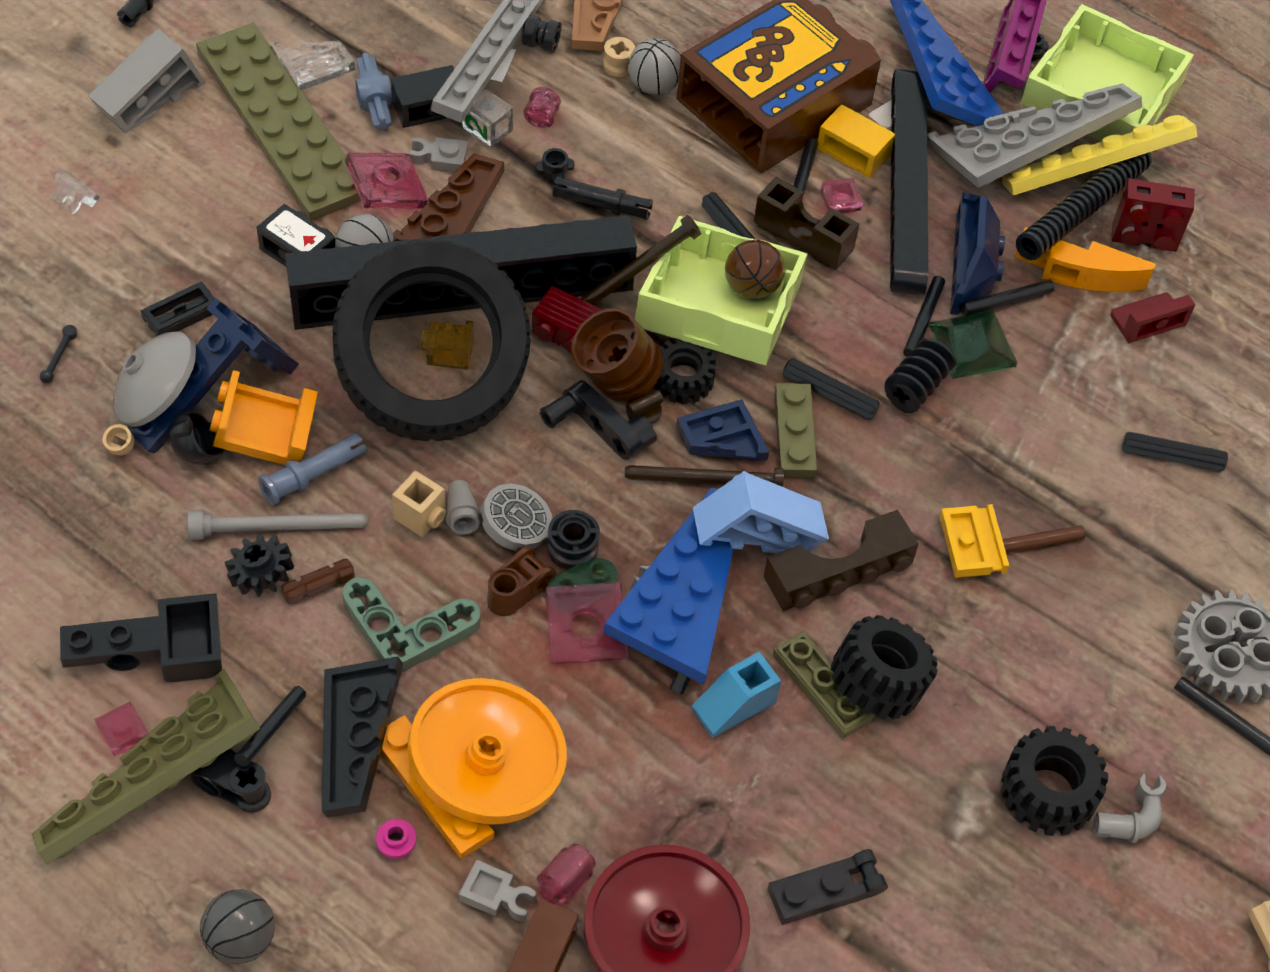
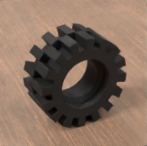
(686, 386)

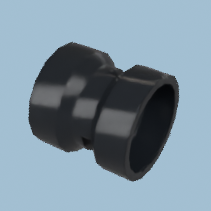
(541, 33)

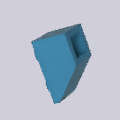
(737, 695)

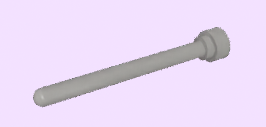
(204, 524)

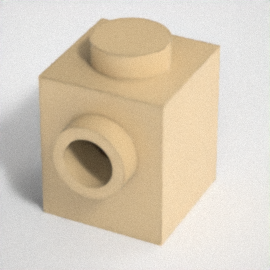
(419, 504)

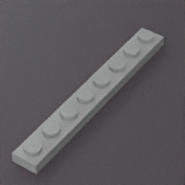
(483, 58)

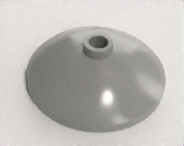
(153, 378)

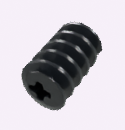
(919, 375)

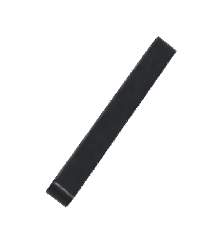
(908, 185)

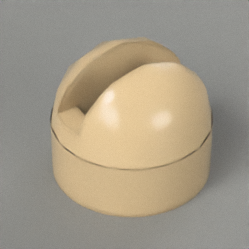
(122, 434)

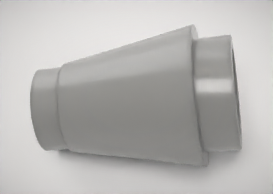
(462, 509)

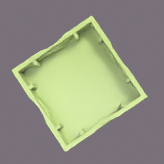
(1103, 53)
(694, 303)

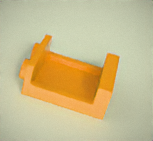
(262, 421)

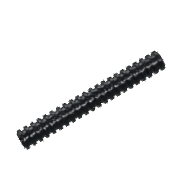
(1079, 206)

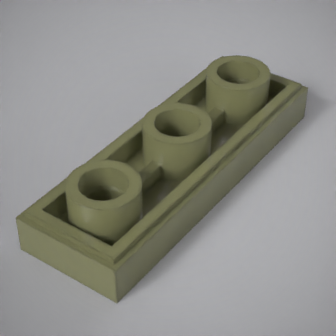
(807, 668)

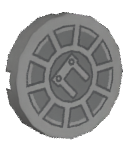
(515, 516)

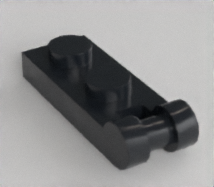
(826, 887)

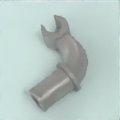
(1136, 825)

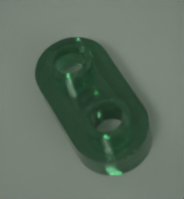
(583, 574)

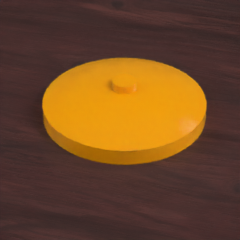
(487, 751)

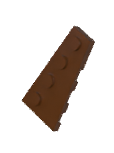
(458, 203)

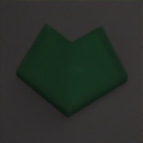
(976, 343)

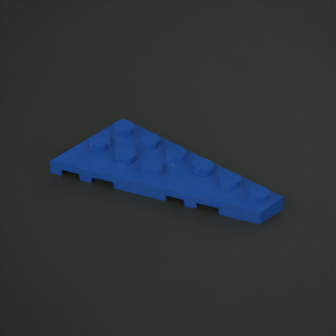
(942, 68)
(676, 603)

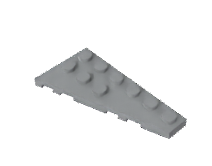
(1026, 134)

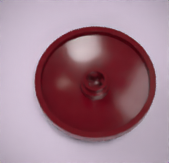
(666, 914)

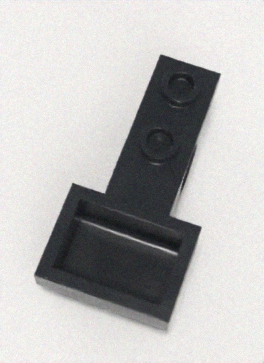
(182, 635)

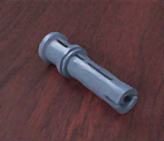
(297, 475)

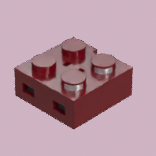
(1153, 214)

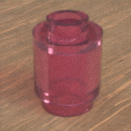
(566, 874)

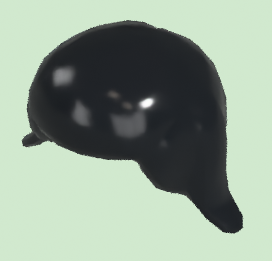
(192, 438)

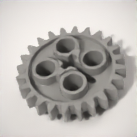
(1230, 645)

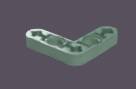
(408, 637)

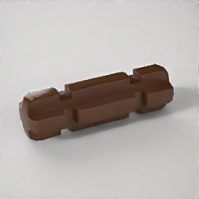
(318, 581)

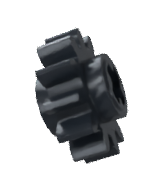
(259, 565)

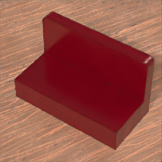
(1152, 316)

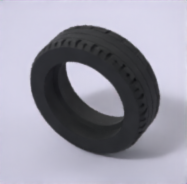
(438, 264)

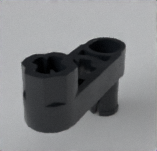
(621, 436)

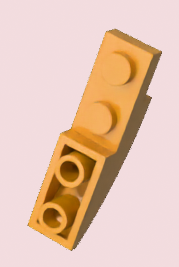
(1093, 269)

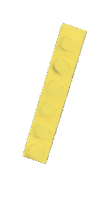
(1091, 157)

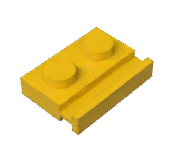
(973, 541)

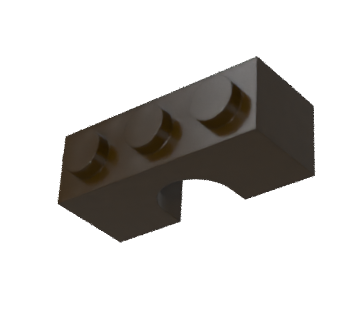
(783, 214)

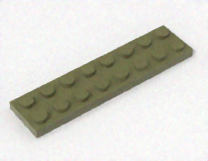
(280, 120)

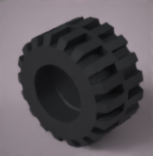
(884, 667)
(1065, 756)

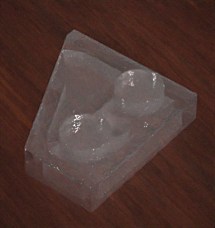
(314, 62)

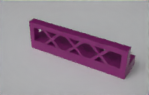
(1014, 43)

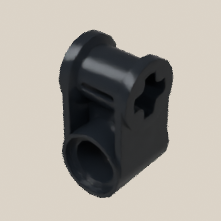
(235, 784)

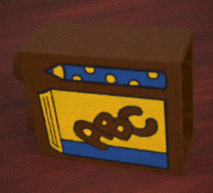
(776, 79)

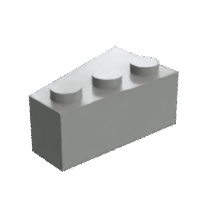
(145, 81)

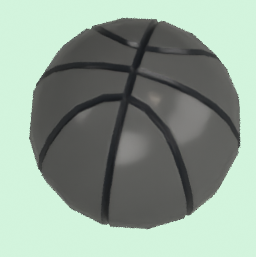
(237, 926)

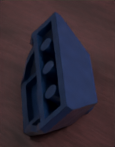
(975, 251)

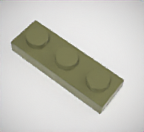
(795, 430)

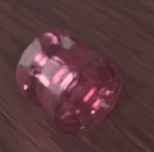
(542, 107)

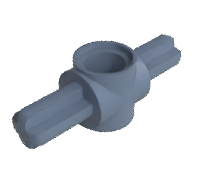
(374, 92)

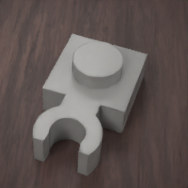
(443, 155)
(491, 889)

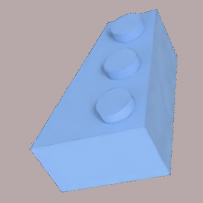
(760, 514)

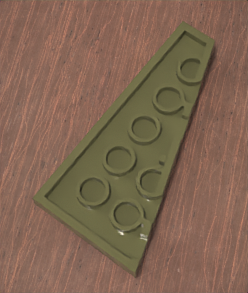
(152, 765)

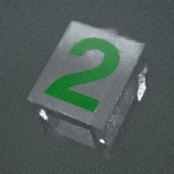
(489, 118)

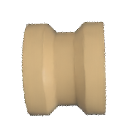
(617, 54)

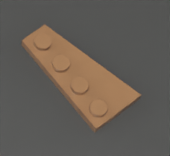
(593, 23)

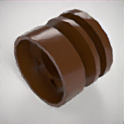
(617, 354)

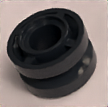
(573, 525)

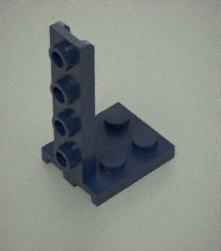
(213, 356)

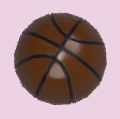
(754, 269)

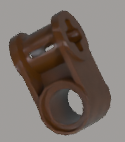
(522, 577)

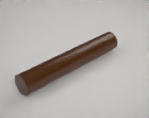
(1044, 539)

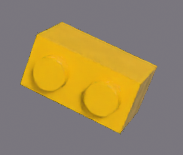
(855, 141)

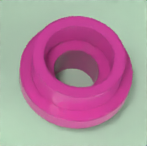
(399, 848)

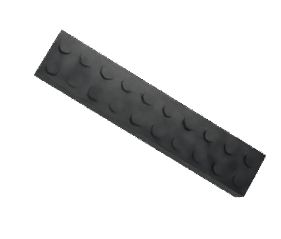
(560, 255)

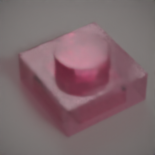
(842, 195)
(121, 728)

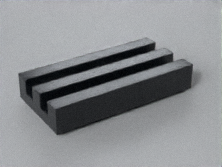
(182, 314)

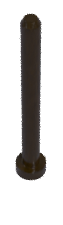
(687, 229)
(690, 475)

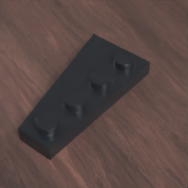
(354, 728)

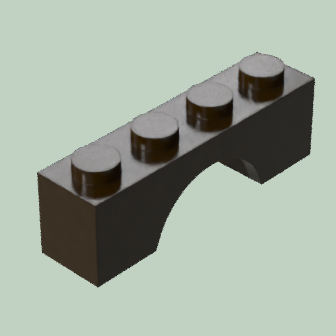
(802, 577)

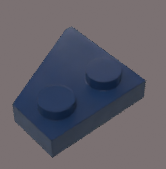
(723, 433)

